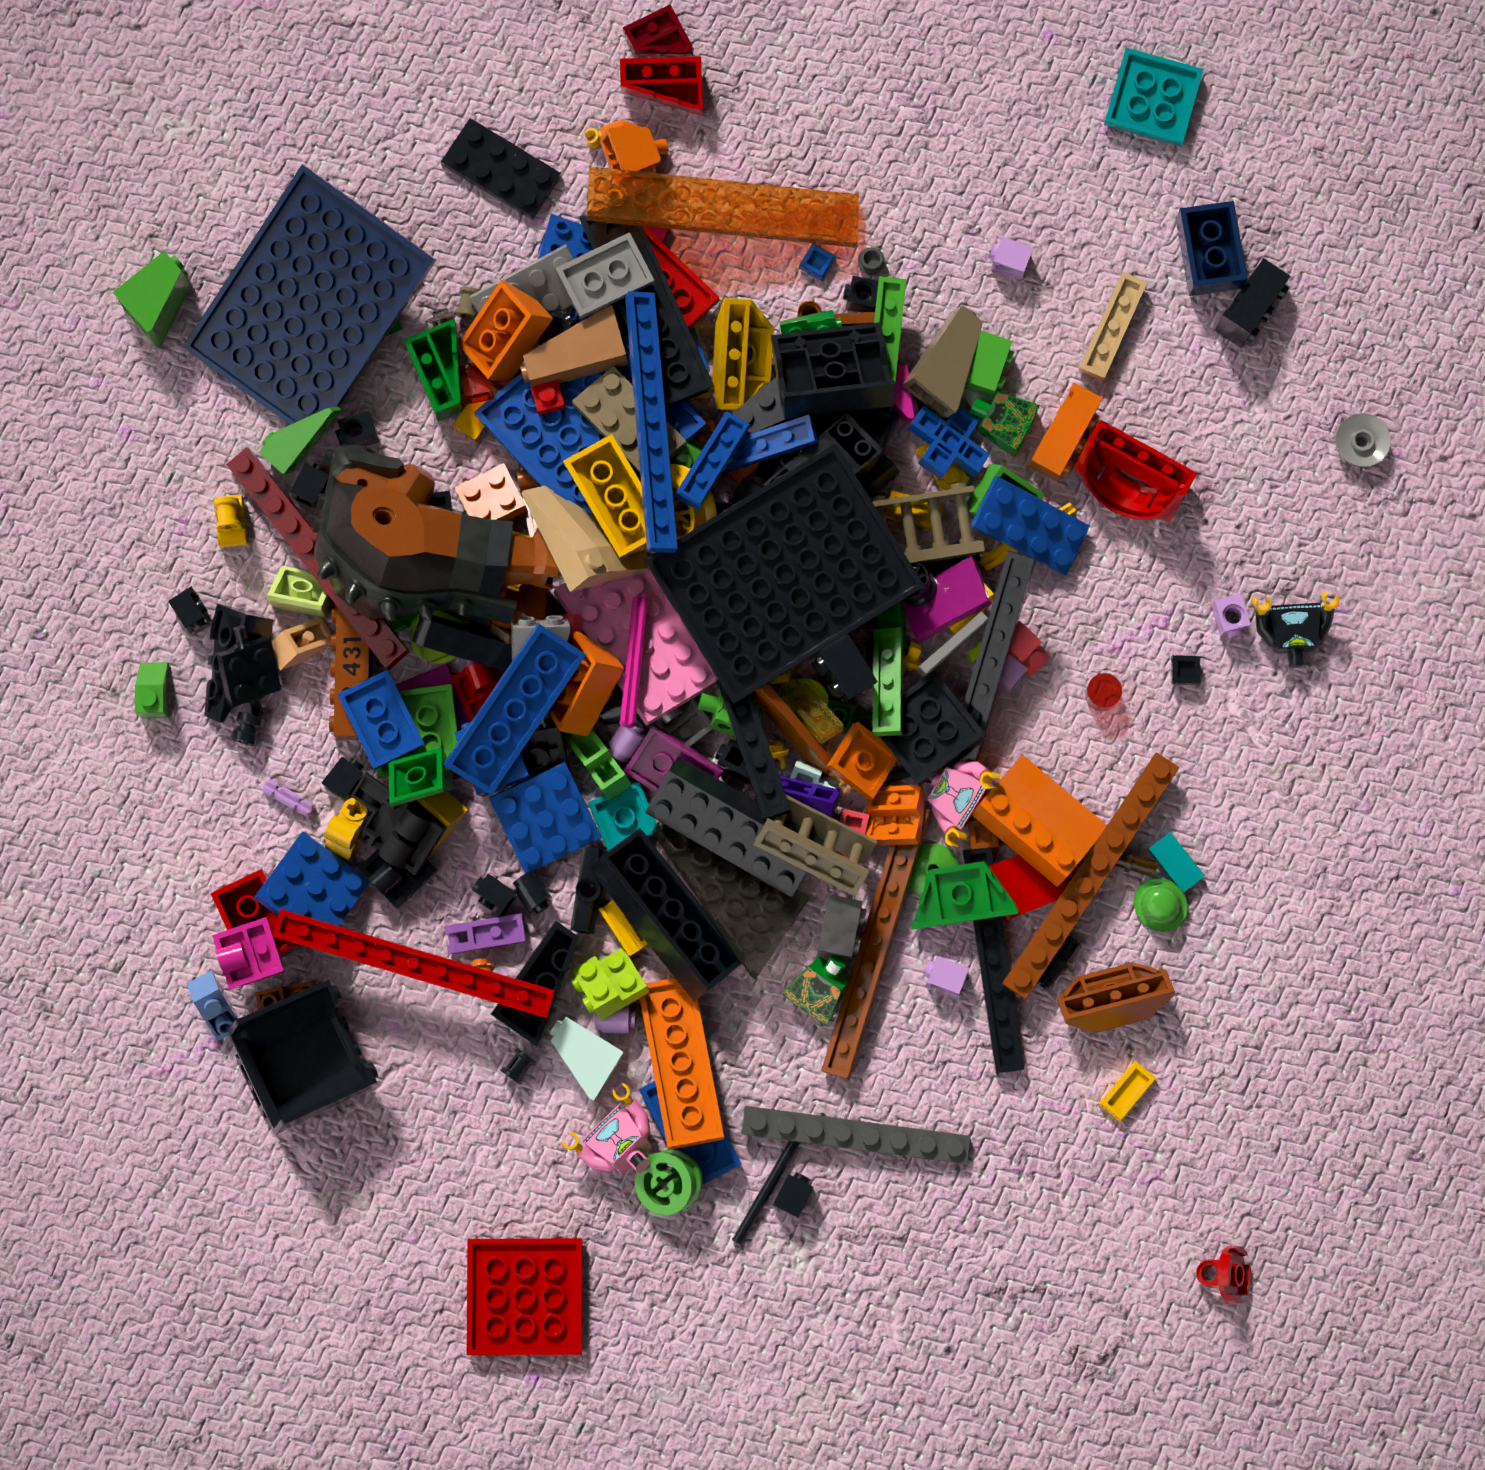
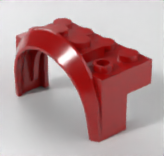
(1114, 448)

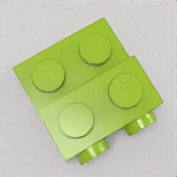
(608, 983)

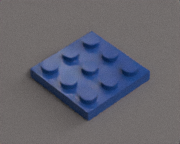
(545, 817)
(312, 883)

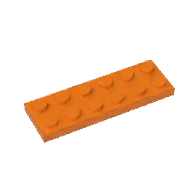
(680, 1065)

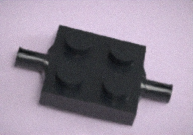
(248, 671)

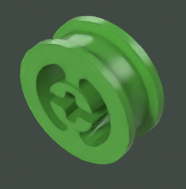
(681, 1191)

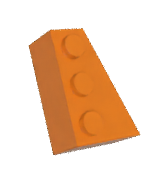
(1066, 433)

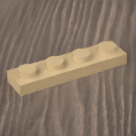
(1112, 326)

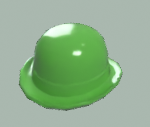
(1160, 904)

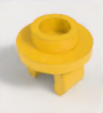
(910, 658)
(779, 752)

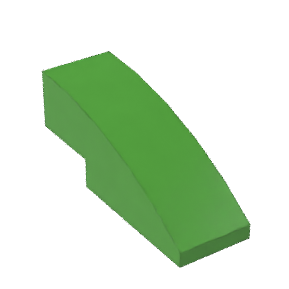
(598, 763)

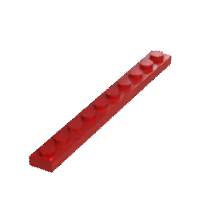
(413, 963)

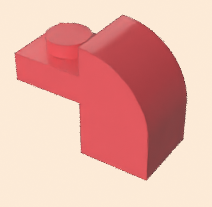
(1027, 649)

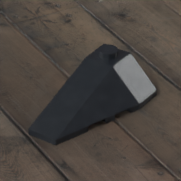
(224, 638)

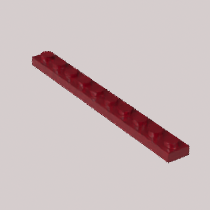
(302, 540)

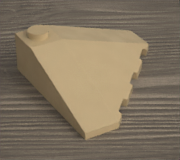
(578, 542)

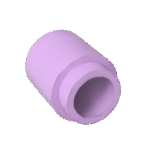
(626, 741)
(617, 1023)

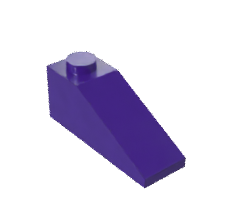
(813, 795)

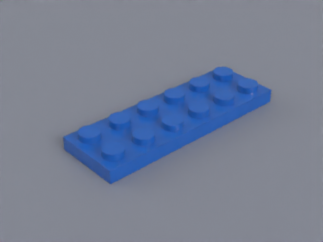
(514, 709)

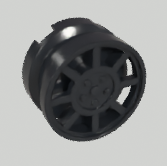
(929, 590)

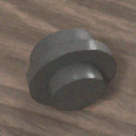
(871, 261)

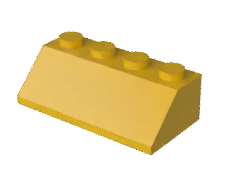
(611, 494)

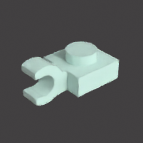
(813, 775)

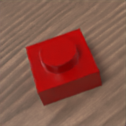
(548, 397)

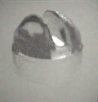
(637, 1071)

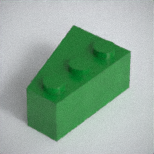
(438, 367)

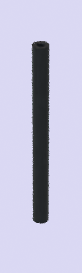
(765, 1192)

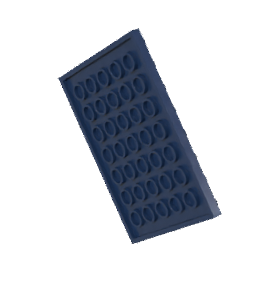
(309, 300)

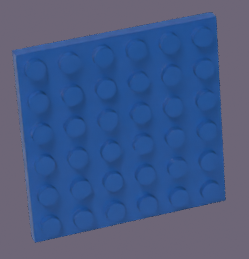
(549, 439)

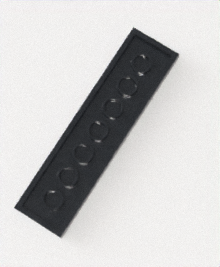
(681, 363)

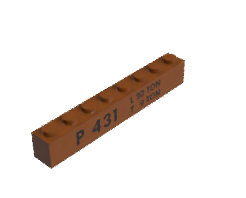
(350, 668)

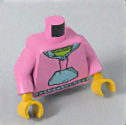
(957, 795)
(618, 1139)

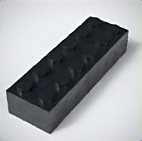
(722, 823)
(665, 914)

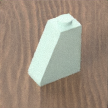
(586, 1055)

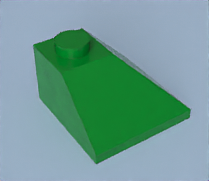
(419, 777)

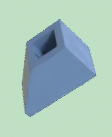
(212, 1004)

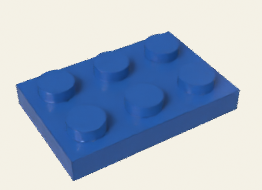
(381, 719)

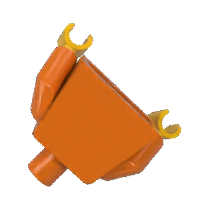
(628, 146)

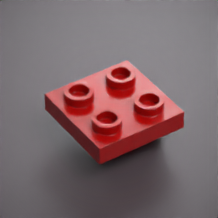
(475, 686)

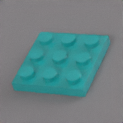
(1153, 97)

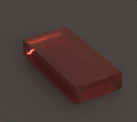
(475, 384)

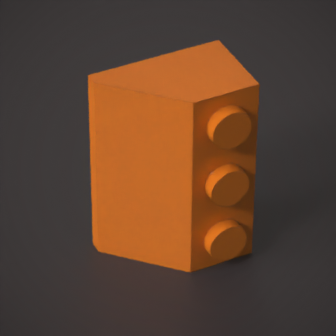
(504, 332)
(588, 688)

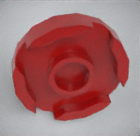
(1232, 1275)

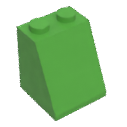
(155, 296)

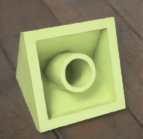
(298, 592)

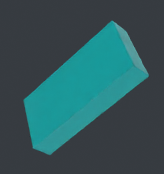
(1176, 862)

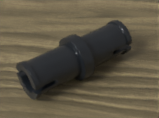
(1059, 963)

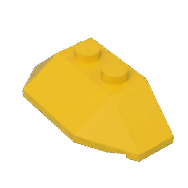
(740, 353)

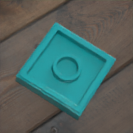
(622, 815)

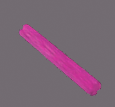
(633, 661)

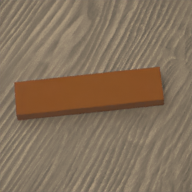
(792, 727)

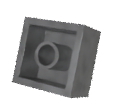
(840, 928)

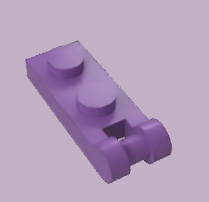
(486, 933)

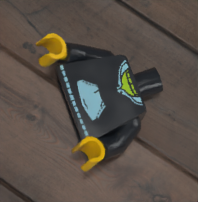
(1294, 626)

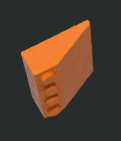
(1039, 820)

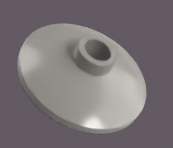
(1369, 429)

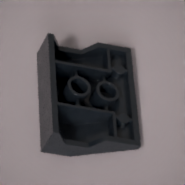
(832, 370)

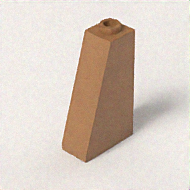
(577, 352)

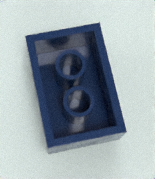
(1211, 248)

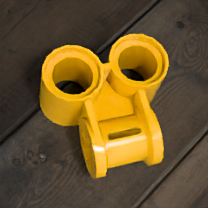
(230, 521)
(344, 830)

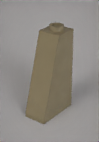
(945, 364)

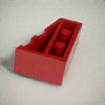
(665, 81)

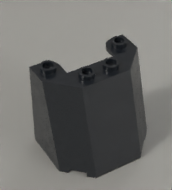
(300, 1057)

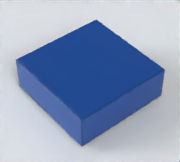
(817, 261)

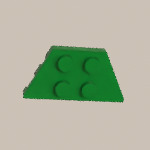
(962, 895)

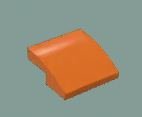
(896, 815)

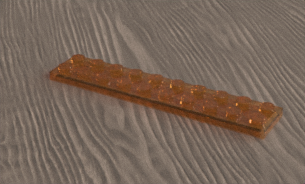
(722, 207)

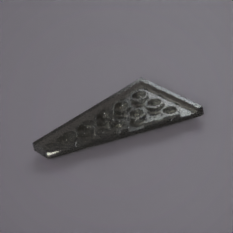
(742, 906)

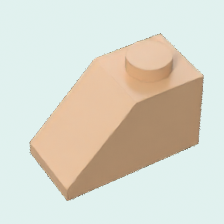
(300, 643)

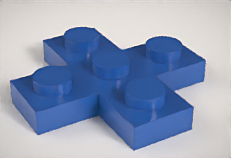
(948, 442)

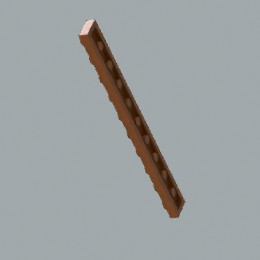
(1090, 876)
(872, 957)

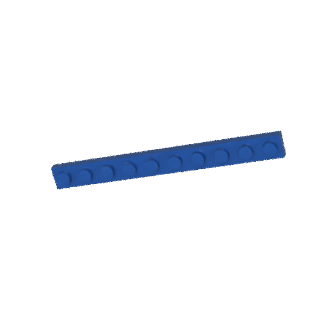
(651, 422)

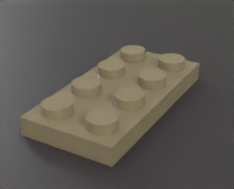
(611, 410)

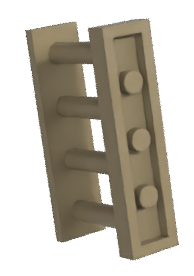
(940, 548)
(813, 857)

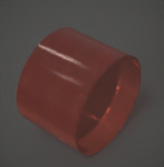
(1103, 692)

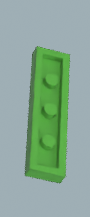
(889, 314)
(889, 688)

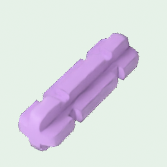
(288, 798)

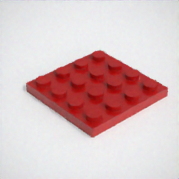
(524, 1296)

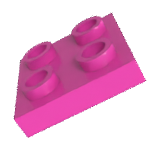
(248, 953)

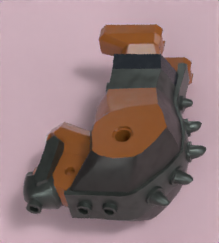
(409, 558)

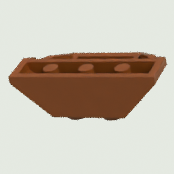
(1115, 997)

